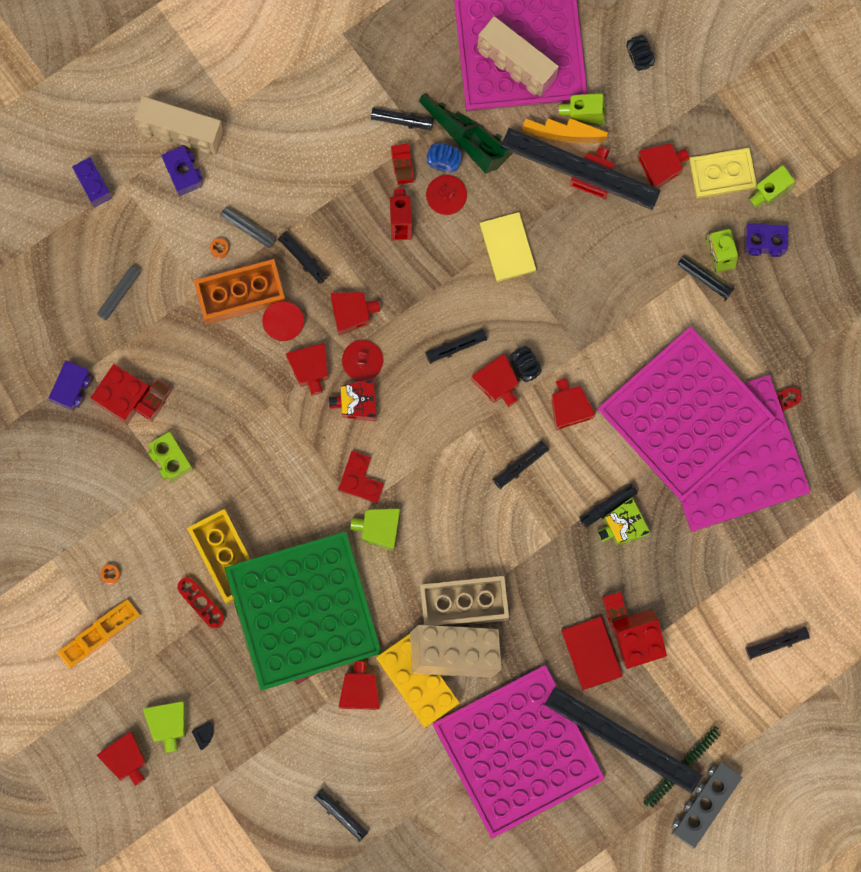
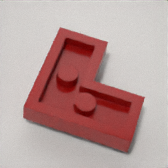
(355, 482)

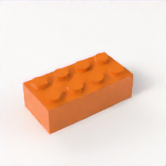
(239, 291)

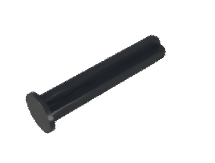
(705, 277)

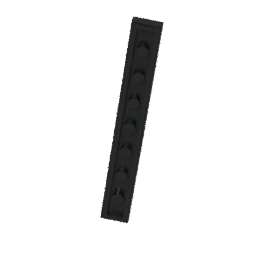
(580, 169)
(623, 740)

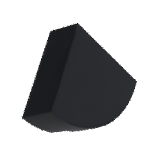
(203, 735)

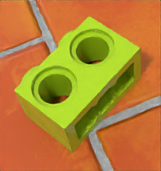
(173, 455)

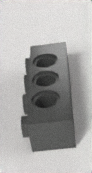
(729, 781)

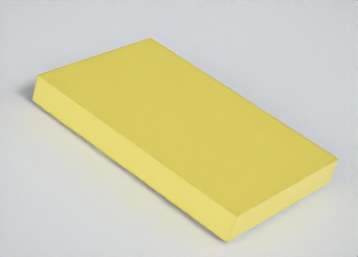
(722, 173)
(507, 247)

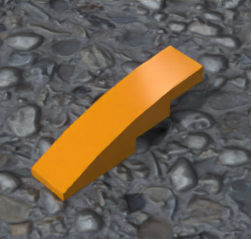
(572, 132)
(98, 634)

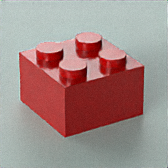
(119, 393)
(639, 639)

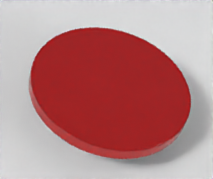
(446, 195)
(283, 320)
(362, 360)

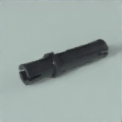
(404, 119)
(309, 264)
(455, 346)
(501, 480)
(600, 510)
(801, 634)
(340, 814)

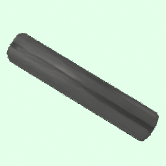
(248, 227)
(118, 293)

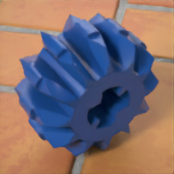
(444, 157)

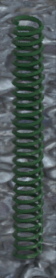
(686, 762)

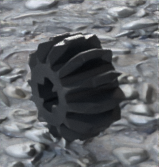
(640, 52)
(525, 364)

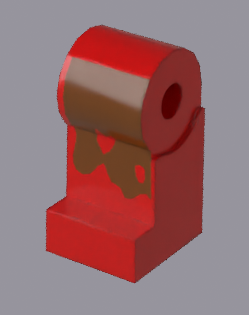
(402, 163)
(153, 400)
(614, 607)

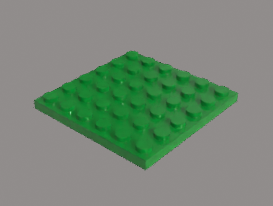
(302, 610)

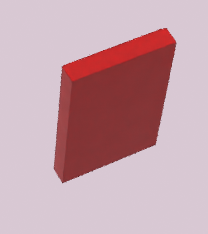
(591, 653)

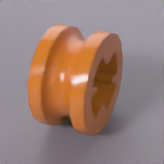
(223, 254)
(110, 581)

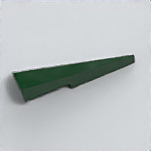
(469, 135)

